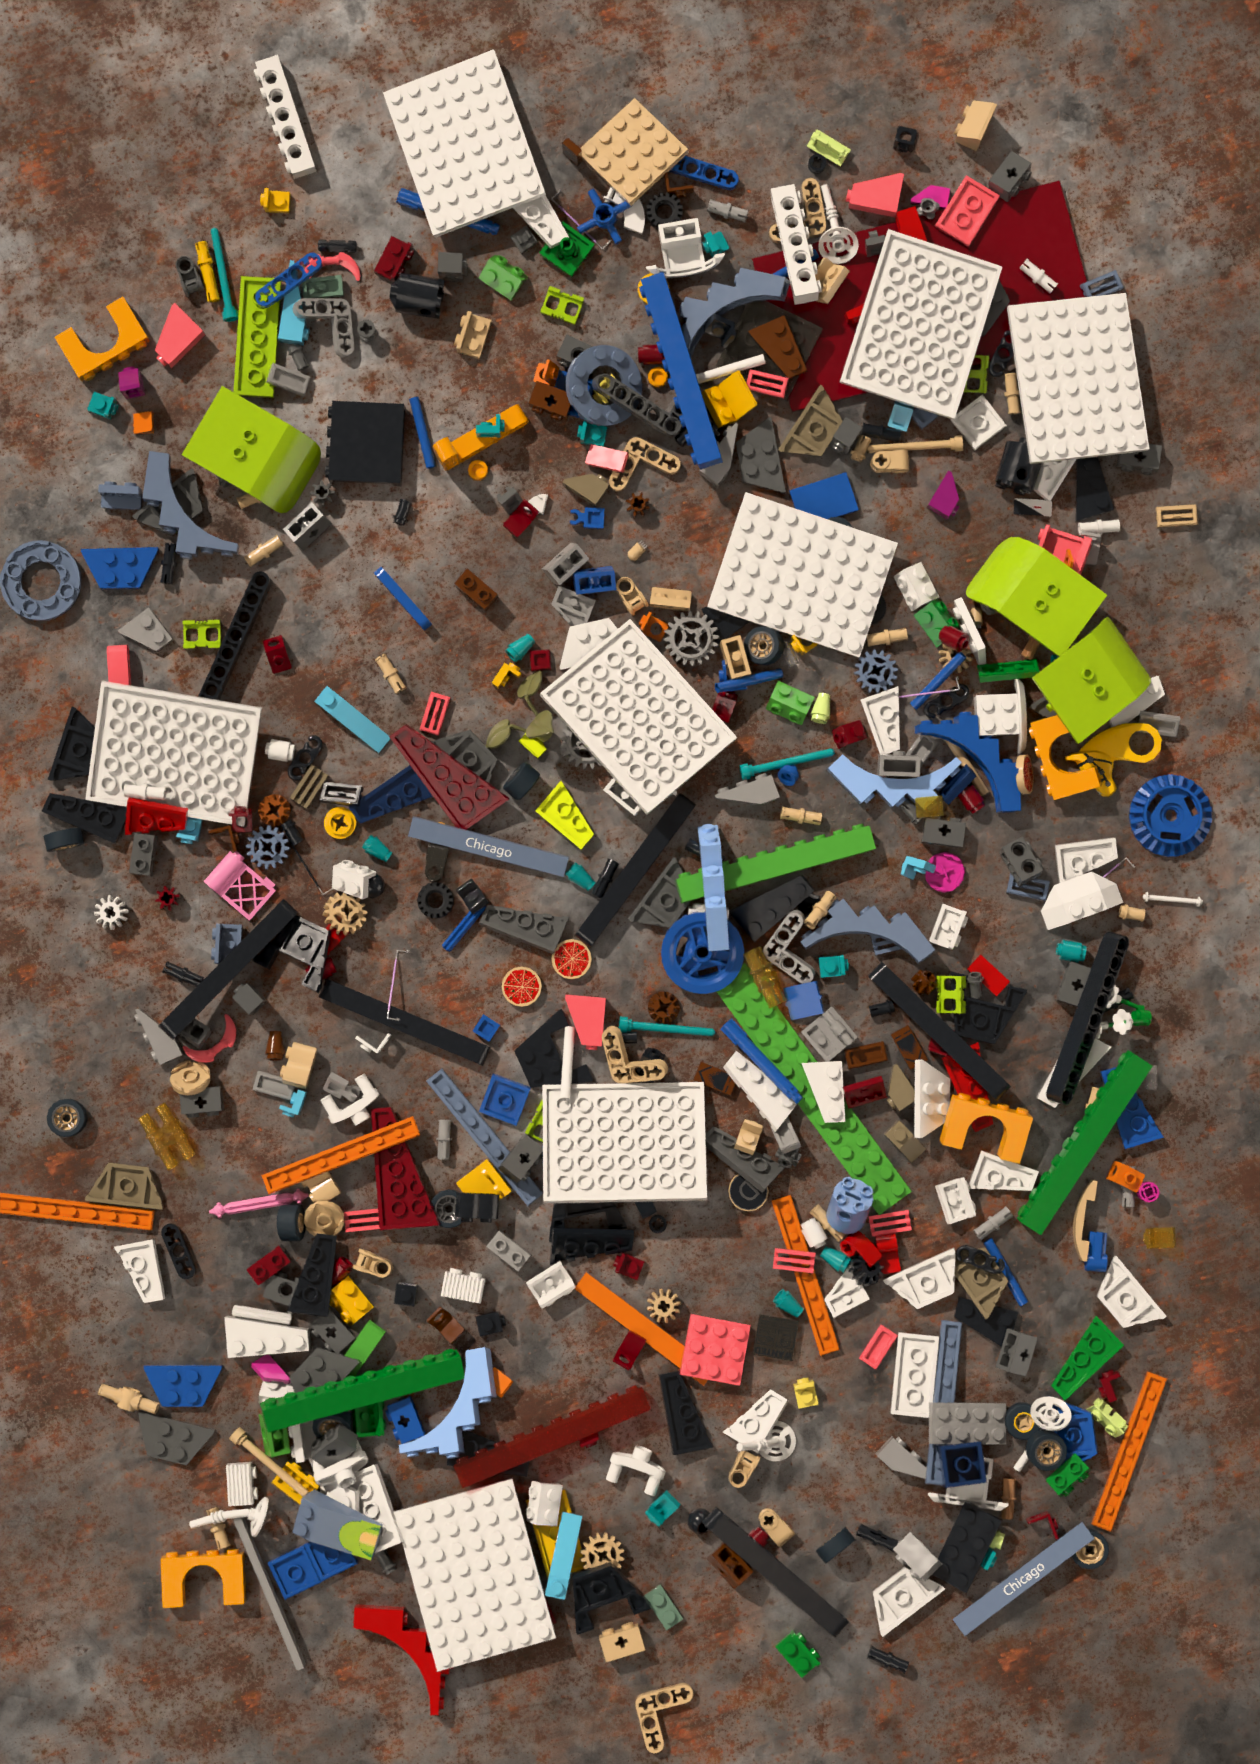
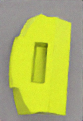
(534, 745)

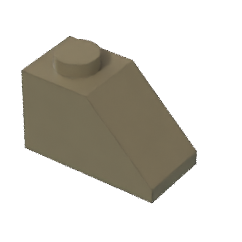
(588, 487)
(899, 1089)
(904, 1141)

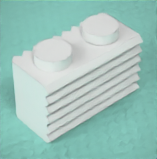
(463, 1286)
(241, 1483)

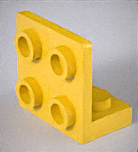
(729, 400)
(484, 1180)

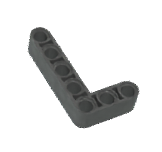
(645, 405)

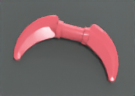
(341, 259)
(207, 1056)

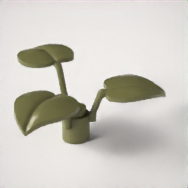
(539, 728)

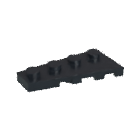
(91, 816)
(769, 908)
(579, 1242)
(682, 1418)

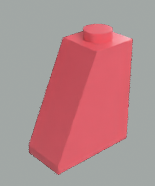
(876, 195)
(177, 337)
(588, 1018)

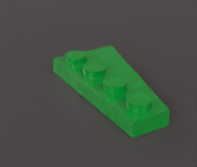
(1089, 1355)

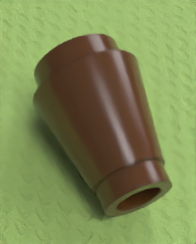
(275, 1047)

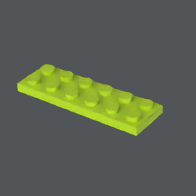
(255, 339)

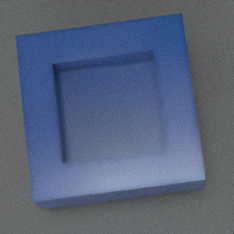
(486, 1028)

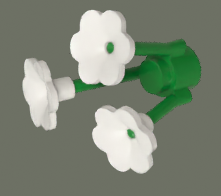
(1124, 1020)

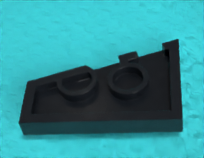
(1091, 490)
(992, 1328)

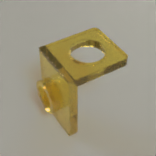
(929, 806)

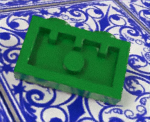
(798, 1653)

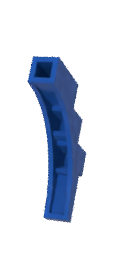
(984, 752)

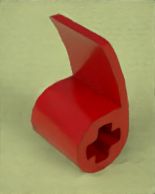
(860, 1243)
(888, 1248)

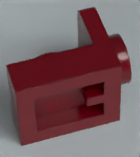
(725, 704)
(628, 1265)

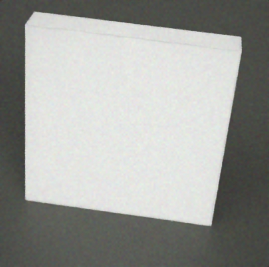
(978, 422)

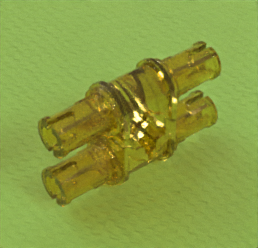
(765, 977)
(155, 1134)

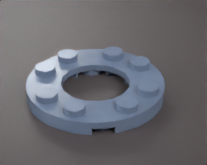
(578, 377)
(24, 557)

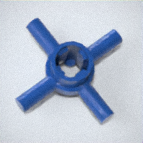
(609, 222)

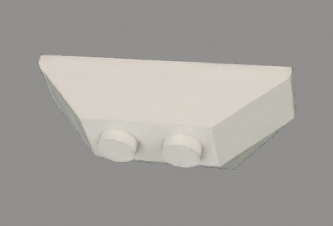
(1079, 899)

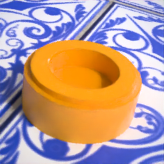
(657, 377)
(478, 470)

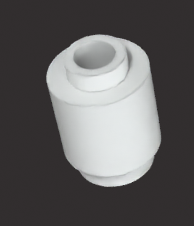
(280, 750)
(813, 1233)

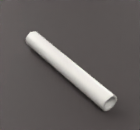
(730, 368)
(567, 1063)

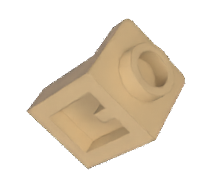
(748, 1136)

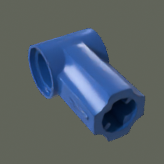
(1097, 1252)

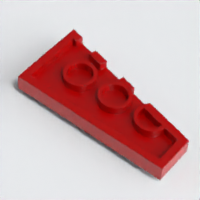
(966, 1084)

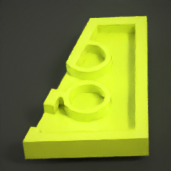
(565, 816)

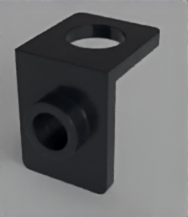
(904, 145)

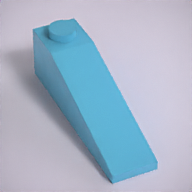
(292, 328)
(352, 719)
(563, 1555)

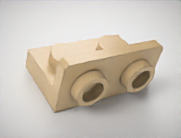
(830, 278)
(473, 335)
(670, 599)

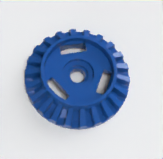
(1148, 825)
(684, 969)

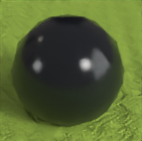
(376, 886)
(695, 1521)

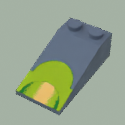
(336, 1525)

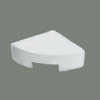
(538, 502)

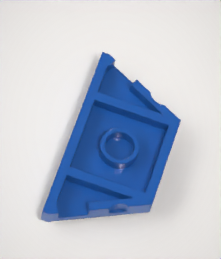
(120, 566)
(182, 1383)
(1079, 1433)

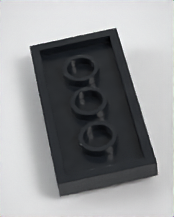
(967, 1546)

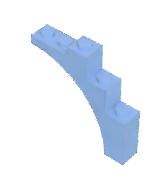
(862, 783)
(713, 887)
(464, 1415)

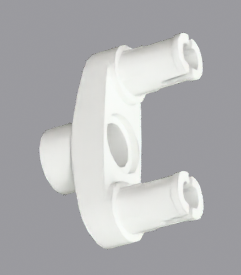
(357, 1110)
(639, 1461)
(342, 1471)

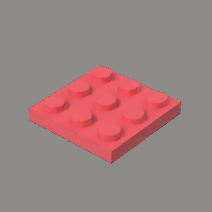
(715, 1349)

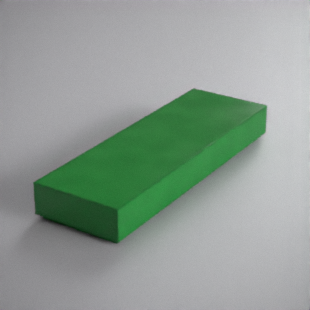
(1007, 670)

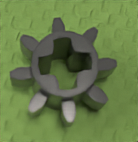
(317, 489)
(788, 1159)

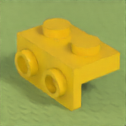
(349, 1301)
(294, 1471)

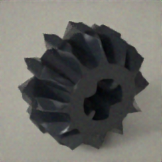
(863, 1273)

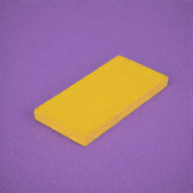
(547, 1537)

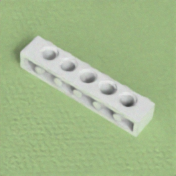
(272, 68)
(788, 197)

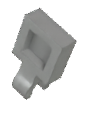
(339, 1087)

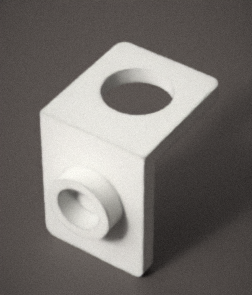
(368, 1047)

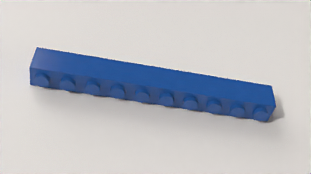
(681, 370)

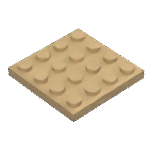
(633, 151)

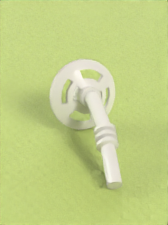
(837, 238)
(1048, 1420)
(773, 1441)
(255, 1515)

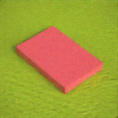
(967, 211)

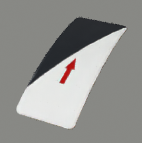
(1032, 507)

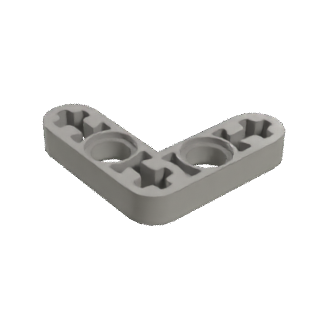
(335, 316)
(783, 952)

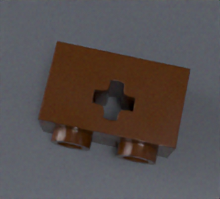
(545, 392)
(476, 590)
(729, 1565)

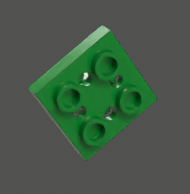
(566, 248)

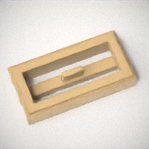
(1159, 517)

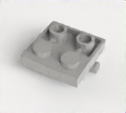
(829, 1034)

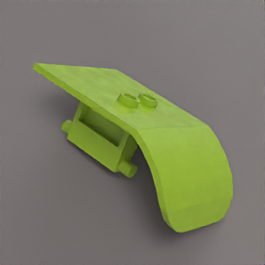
(254, 451)
(1036, 593)
(1093, 680)

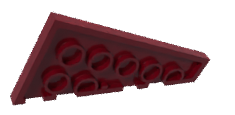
(455, 787)
(399, 1186)

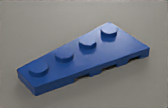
(1134, 1123)

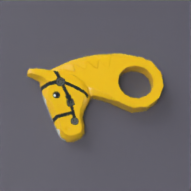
(1112, 746)

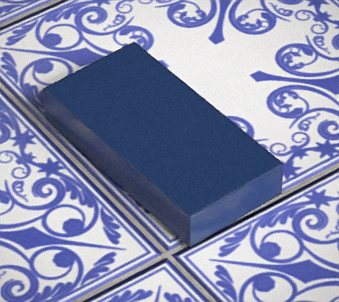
(957, 784)

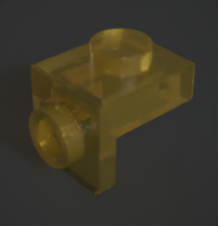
(1160, 1237)

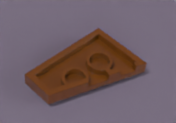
(778, 342)

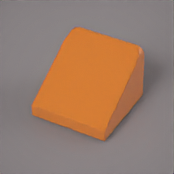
(143, 423)
(502, 1382)

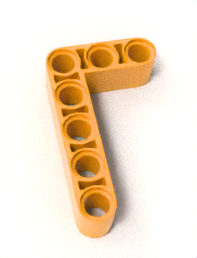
(455, 452)

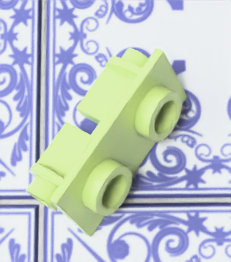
(828, 147)
(1114, 1424)

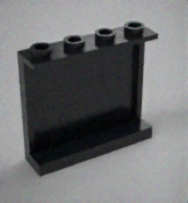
(365, 442)

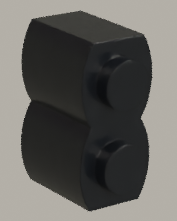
(477, 1206)

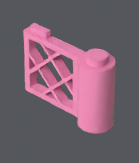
(226, 875)

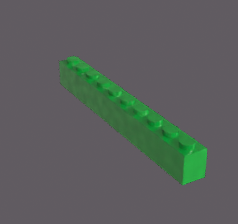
(1084, 1142)
(362, 1390)

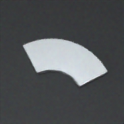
(633, 216)

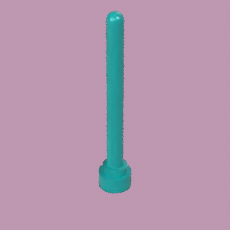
(229, 312)
(748, 771)
(627, 1024)

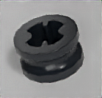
(815, 170)
(653, 1219)

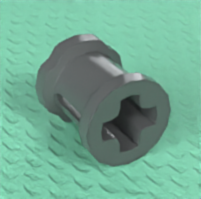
(361, 328)

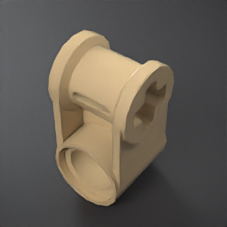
(894, 461)
(631, 596)
(371, 1263)
(744, 1467)
(777, 1529)

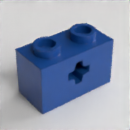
(594, 580)
(414, 1427)

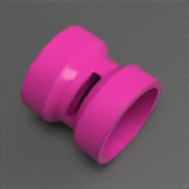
(1145, 1194)

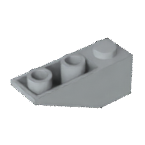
(718, 472)
(756, 792)
(163, 1046)
(900, 1459)

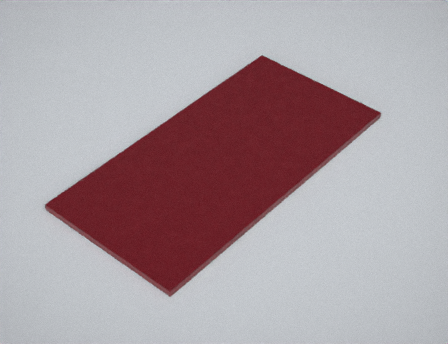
(1025, 227)

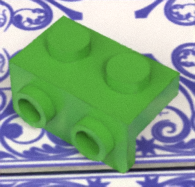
(503, 276)
(789, 703)

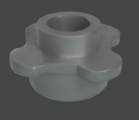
(928, 203)

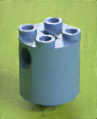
(849, 1205)

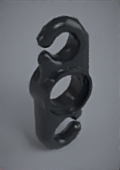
(997, 360)
(955, 701)
(296, 761)
(970, 1259)

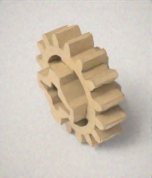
(340, 919)
(607, 1546)

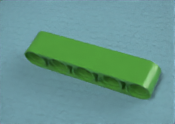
(364, 1345)

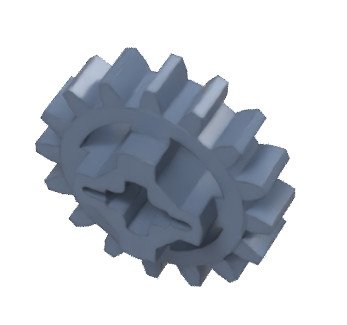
(870, 659)
(276, 840)

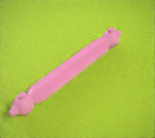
(259, 1203)

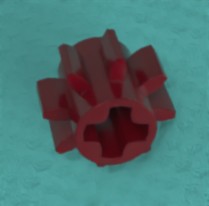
(171, 902)

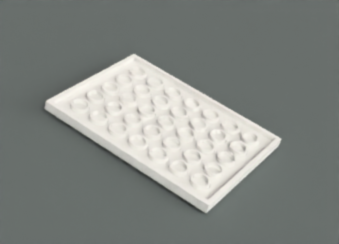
(464, 143)
(921, 324)
(1077, 378)
(802, 574)
(638, 716)
(176, 742)
(624, 1143)
(475, 1574)

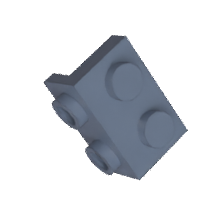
(120, 496)
(226, 939)

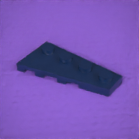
(395, 793)

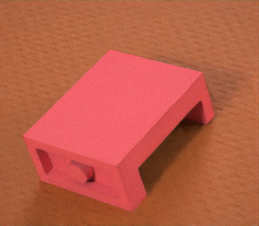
(1058, 542)

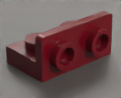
(394, 259)
(864, 1092)
(268, 1265)

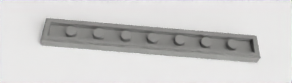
(270, 1593)

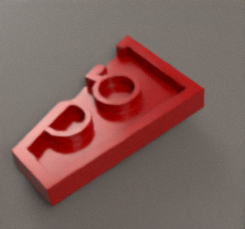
(149, 816)

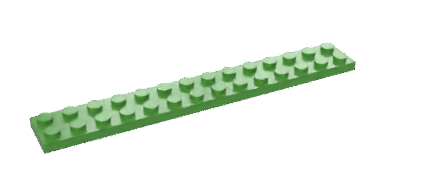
(785, 1049)

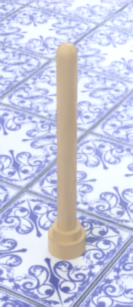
(954, 443)
(239, 1437)

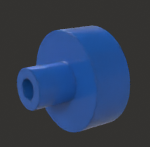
(788, 775)

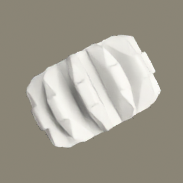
(117, 909)

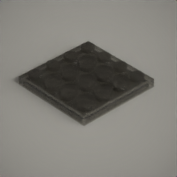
(744, 346)

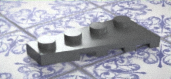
(530, 928)
(755, 1168)

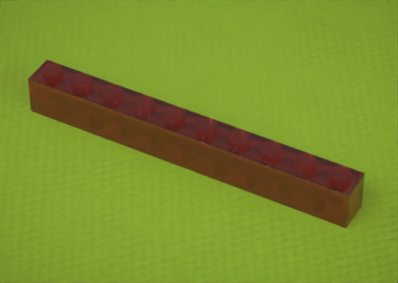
(552, 1437)

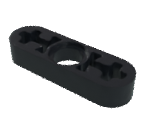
(189, 1262)

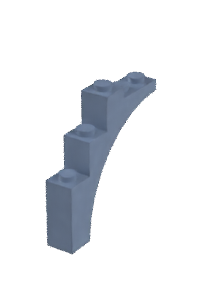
(749, 287)
(159, 490)
(871, 922)

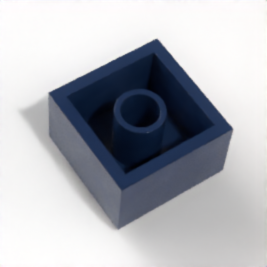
(962, 1464)

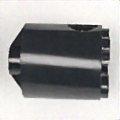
(417, 295)
(1015, 468)

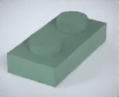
(323, 287)
(663, 1607)

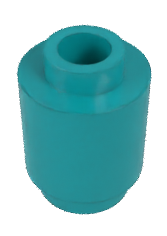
(1071, 951)

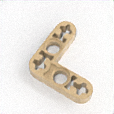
(811, 217)
(636, 456)
(624, 1065)
(650, 1712)

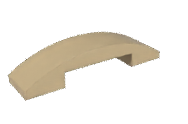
(1088, 1193)

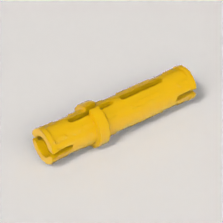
(206, 268)

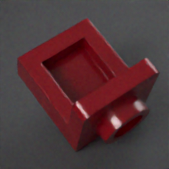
(849, 734)
(1106, 1390)

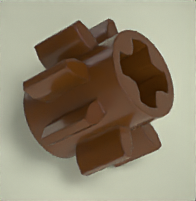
(635, 510)
(924, 982)

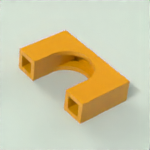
(130, 338)
(1060, 782)
(964, 1111)
(229, 1566)

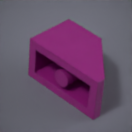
(131, 383)
(945, 498)

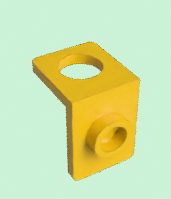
(799, 647)

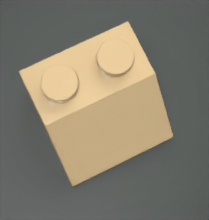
(975, 124)

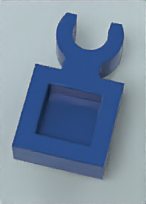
(592, 518)

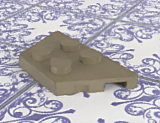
(814, 427)
(126, 1186)
(980, 1285)

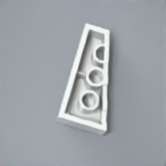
(256, 1337)

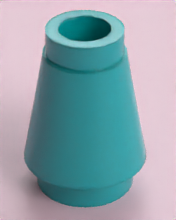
(519, 648)
(374, 847)
(580, 876)
(836, 1259)
(787, 1303)

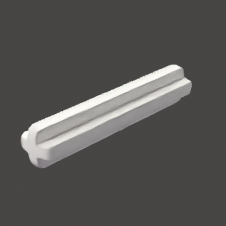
(261, 1315)

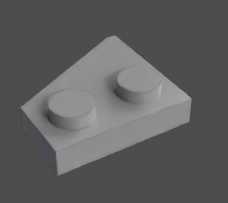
(573, 607)
(147, 631)

